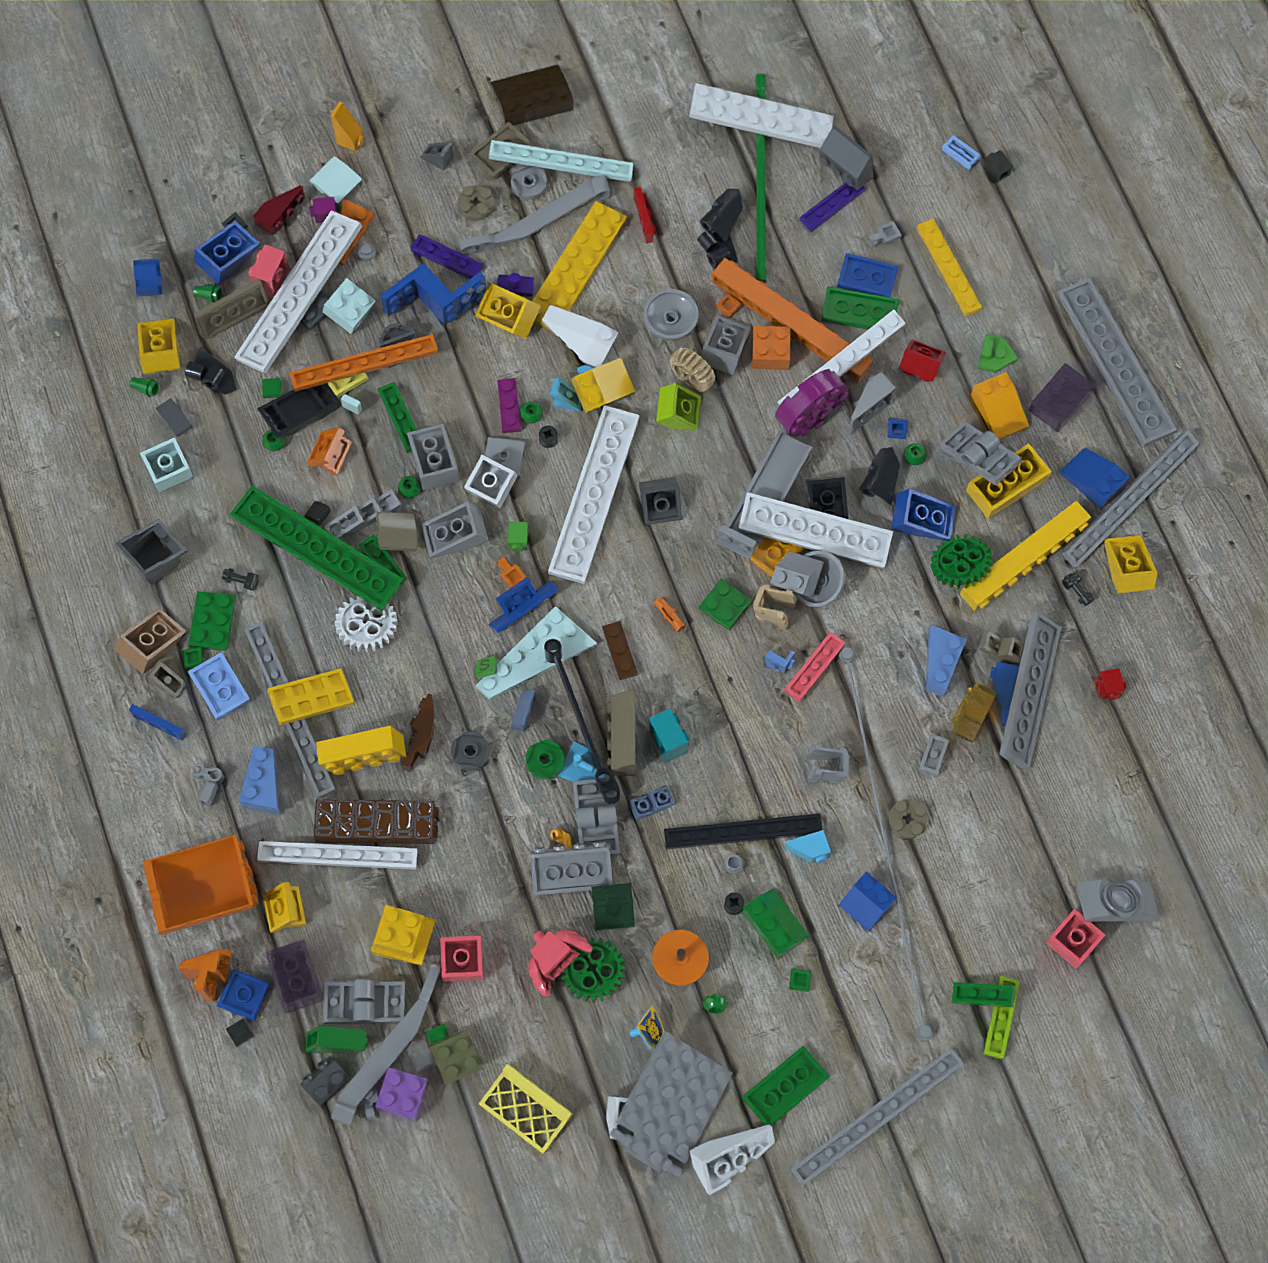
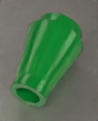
(209, 292)
(146, 386)

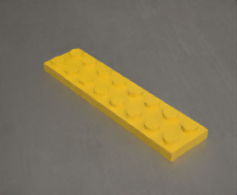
(579, 259)

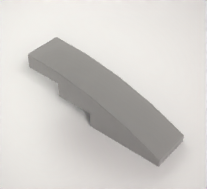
(364, 515)

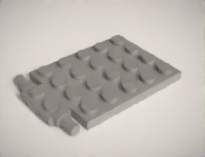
(670, 1104)

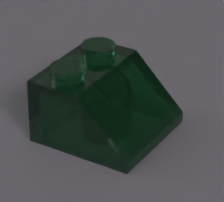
(613, 906)

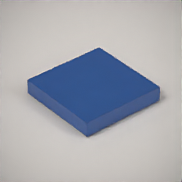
(243, 995)

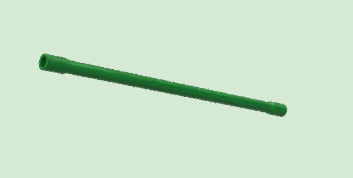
(760, 87)

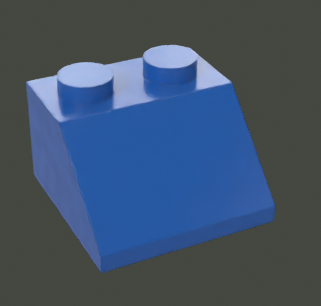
(867, 901)

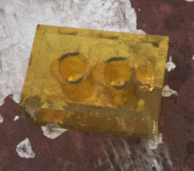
(972, 711)

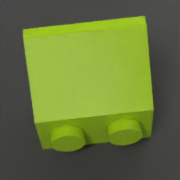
(678, 407)

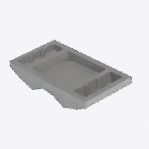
(1117, 901)

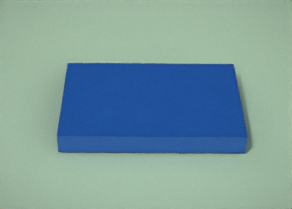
(867, 275)

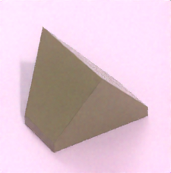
(167, 676)

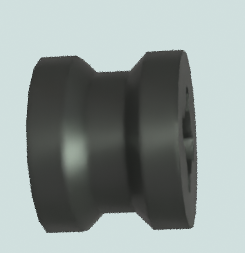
(550, 440)
(734, 907)

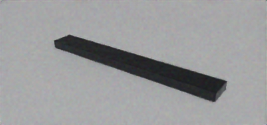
(742, 831)

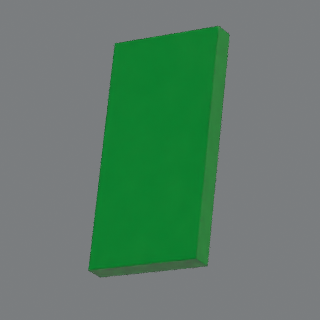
(856, 308)
(785, 1087)

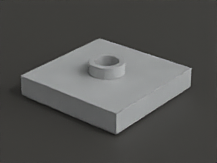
(506, 452)

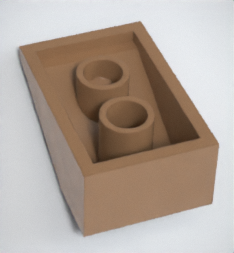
(149, 640)

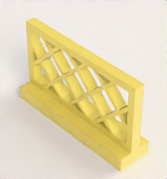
(536, 1093)

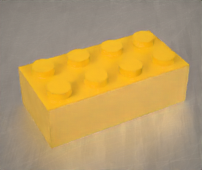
(1017, 484)
(361, 750)

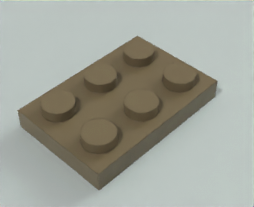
(480, 154)

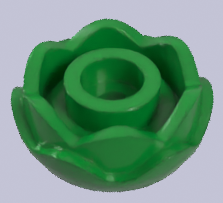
(532, 417)
(271, 445)
(914, 459)
(409, 492)
(715, 1004)

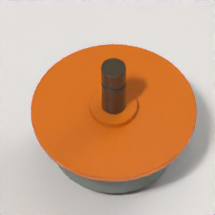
(680, 957)

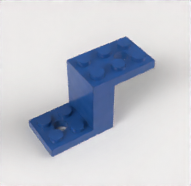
(433, 294)

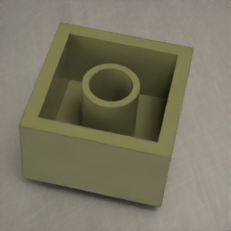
(455, 1056)

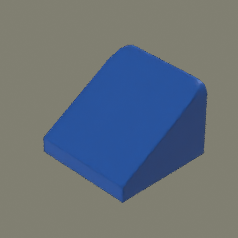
(897, 428)

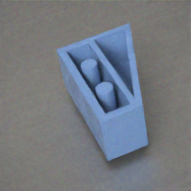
(942, 657)
(260, 782)

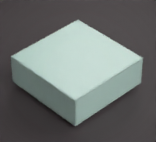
(351, 404)

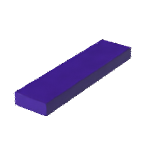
(830, 206)
(446, 257)

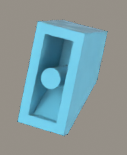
(810, 847)

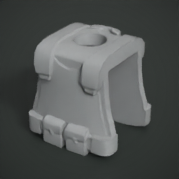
(816, 752)

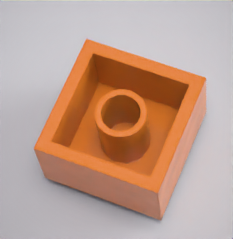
(771, 347)

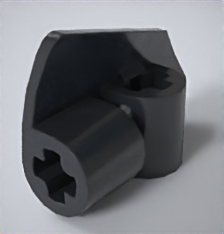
(723, 213)
(717, 248)
(211, 372)
(882, 475)

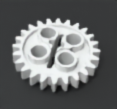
(365, 623)

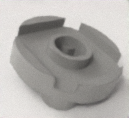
(526, 191)

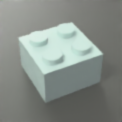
(349, 306)
(166, 465)

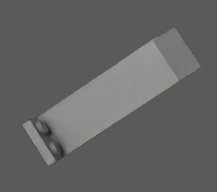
(772, 481)

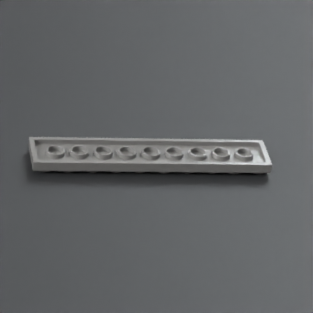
(1116, 362)

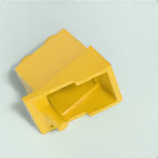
(402, 935)

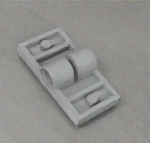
(980, 452)
(594, 816)
(363, 1002)

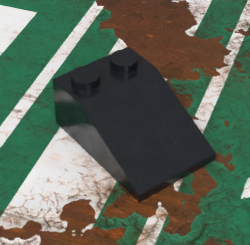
(828, 495)

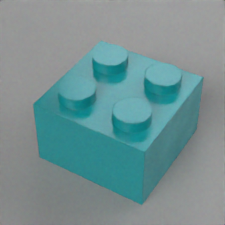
(668, 735)

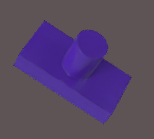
(517, 284)

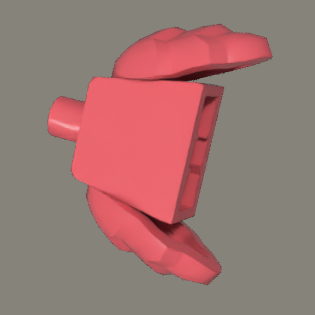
(553, 955)

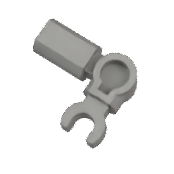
(214, 777)

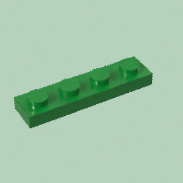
(398, 413)

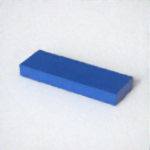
(157, 722)

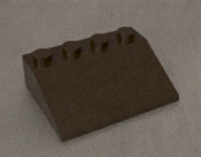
(533, 95)

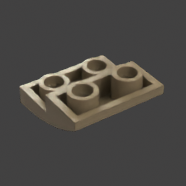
(396, 531)

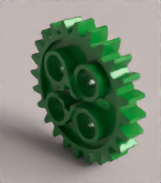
(961, 561)
(608, 960)

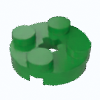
(539, 750)

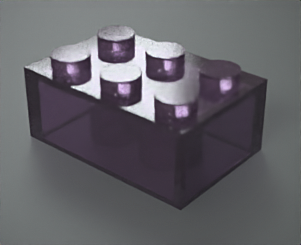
(1061, 397)
(294, 976)

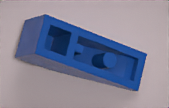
(1003, 682)

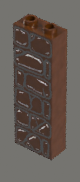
(375, 821)

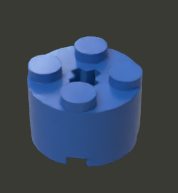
(147, 277)

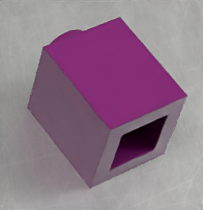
(322, 208)

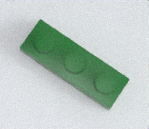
(371, 549)
(983, 994)

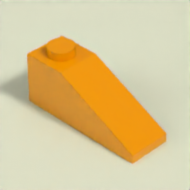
(346, 129)

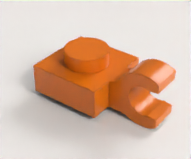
(510, 575)

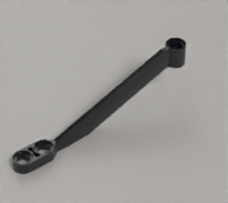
(611, 784)

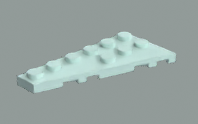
(528, 656)

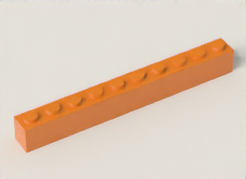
(784, 313)

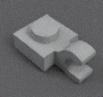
(887, 233)
(368, 1101)

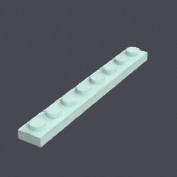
(560, 160)

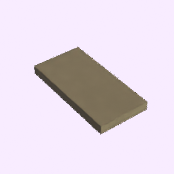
(232, 309)

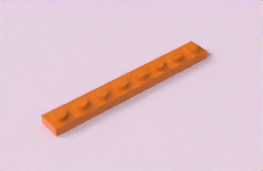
(363, 362)

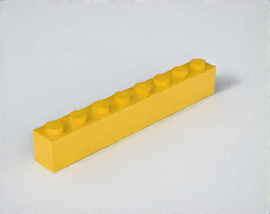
(1026, 555)

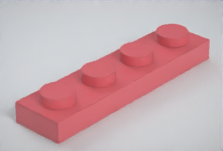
(814, 667)

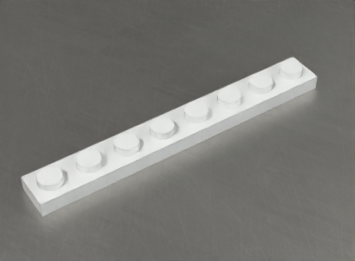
(860, 347)
(337, 855)

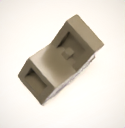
(1001, 650)

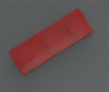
(644, 215)

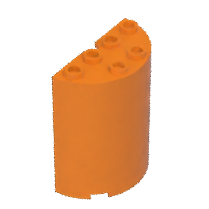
(200, 884)

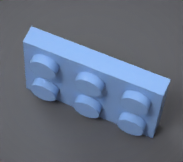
(219, 686)

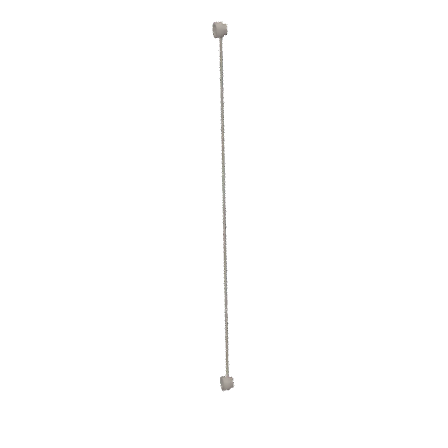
(923, 1032)

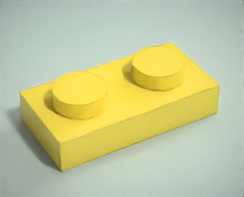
(344, 385)

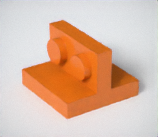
(330, 450)

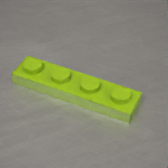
(1000, 1024)

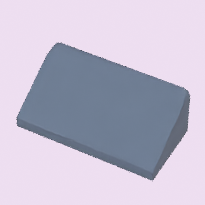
(523, 710)

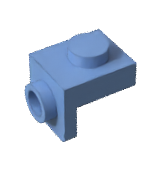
(778, 663)

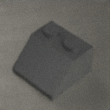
(660, 500)

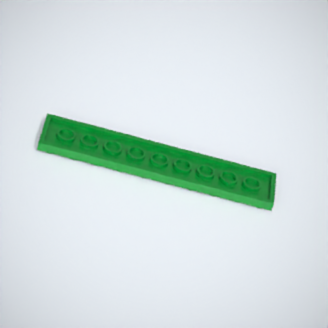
(317, 548)

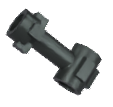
(250, 581)
(1072, 581)

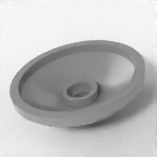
(670, 305)
(834, 580)

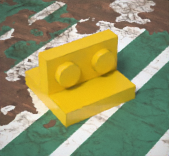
(284, 907)

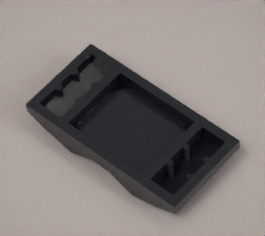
(298, 408)

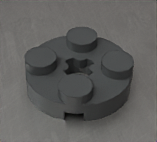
(464, 742)

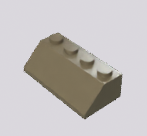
(622, 733)

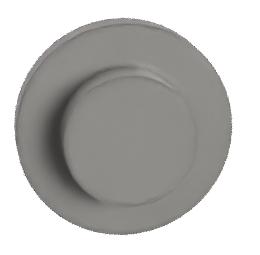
(366, 251)
(733, 863)

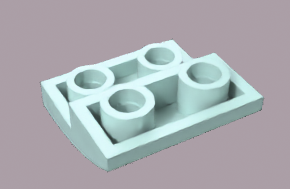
(335, 179)

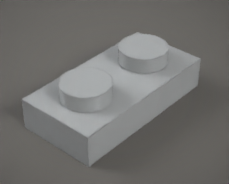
(933, 755)

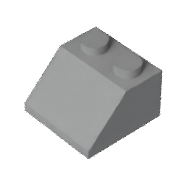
(797, 574)

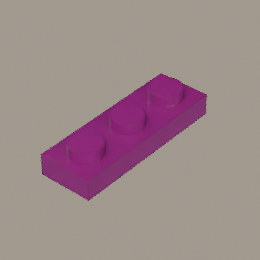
(509, 405)

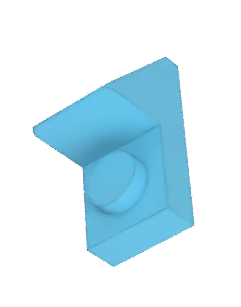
(564, 395)

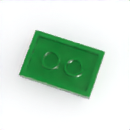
(212, 621)

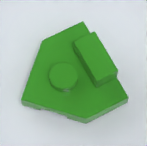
(995, 354)

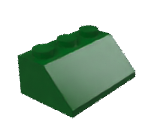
(775, 923)

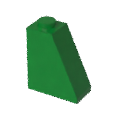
(335, 1040)

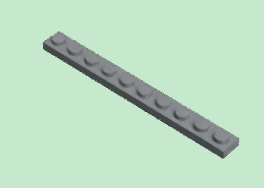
(1130, 498)
(298, 730)
(876, 1117)

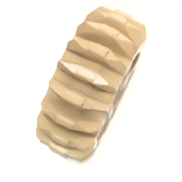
(692, 369)

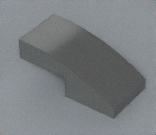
(174, 417)

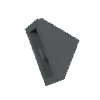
(438, 154)

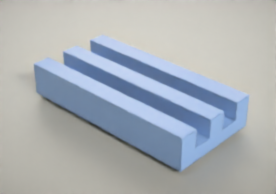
(960, 155)

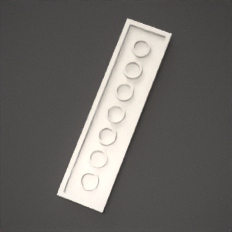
(760, 116)
(815, 530)

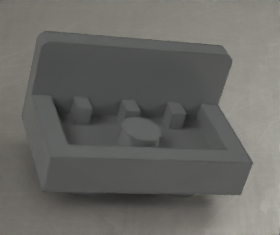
(324, 1080)

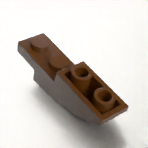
(423, 727)

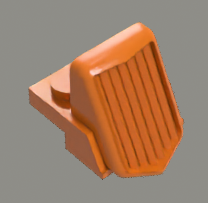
(207, 971)

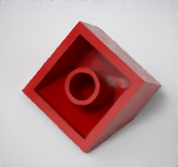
(921, 360)

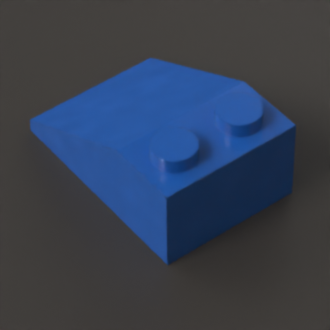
(225, 252)
(1095, 477)
(923, 515)

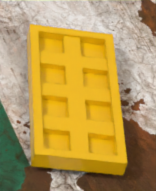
(310, 696)

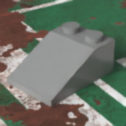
(725, 344)
(875, 398)
(433, 457)
(455, 530)

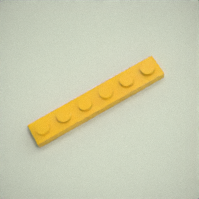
(949, 267)

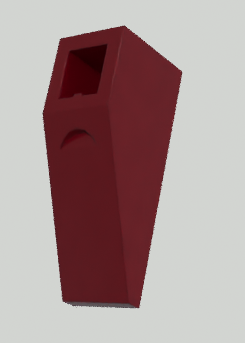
(276, 210)

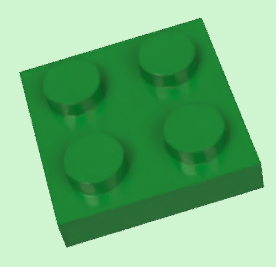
(725, 604)

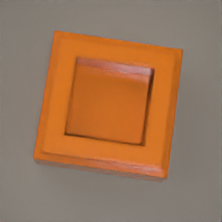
(728, 305)

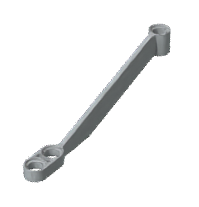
(596, 188)
(385, 1054)

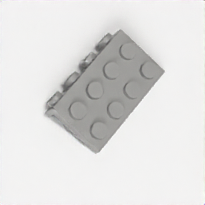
(570, 868)

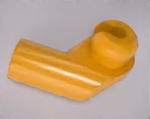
(561, 837)

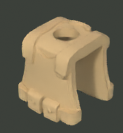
(781, 597)

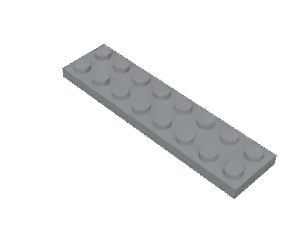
(1030, 690)

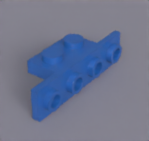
(519, 601)

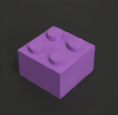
(402, 1094)

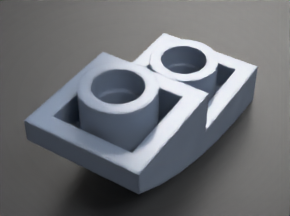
(652, 803)

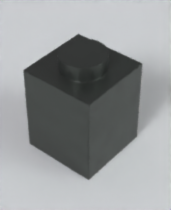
(998, 166)

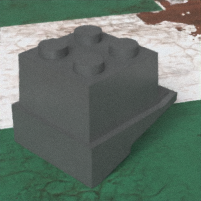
(152, 550)

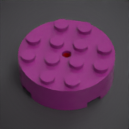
(812, 404)

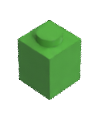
(517, 536)

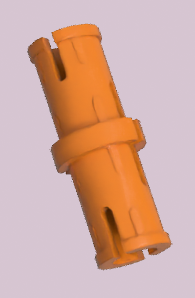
(669, 614)

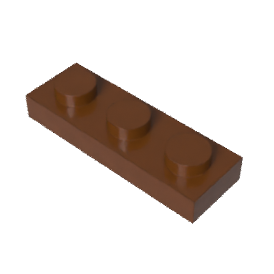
(619, 650)

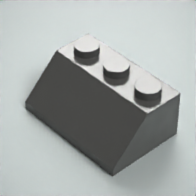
(847, 158)

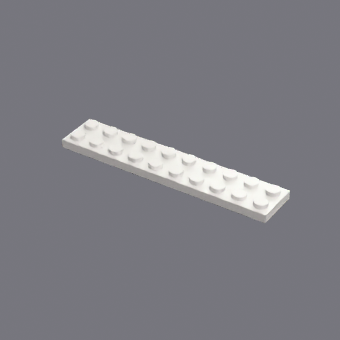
(298, 292)
(594, 494)

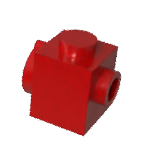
(1110, 684)

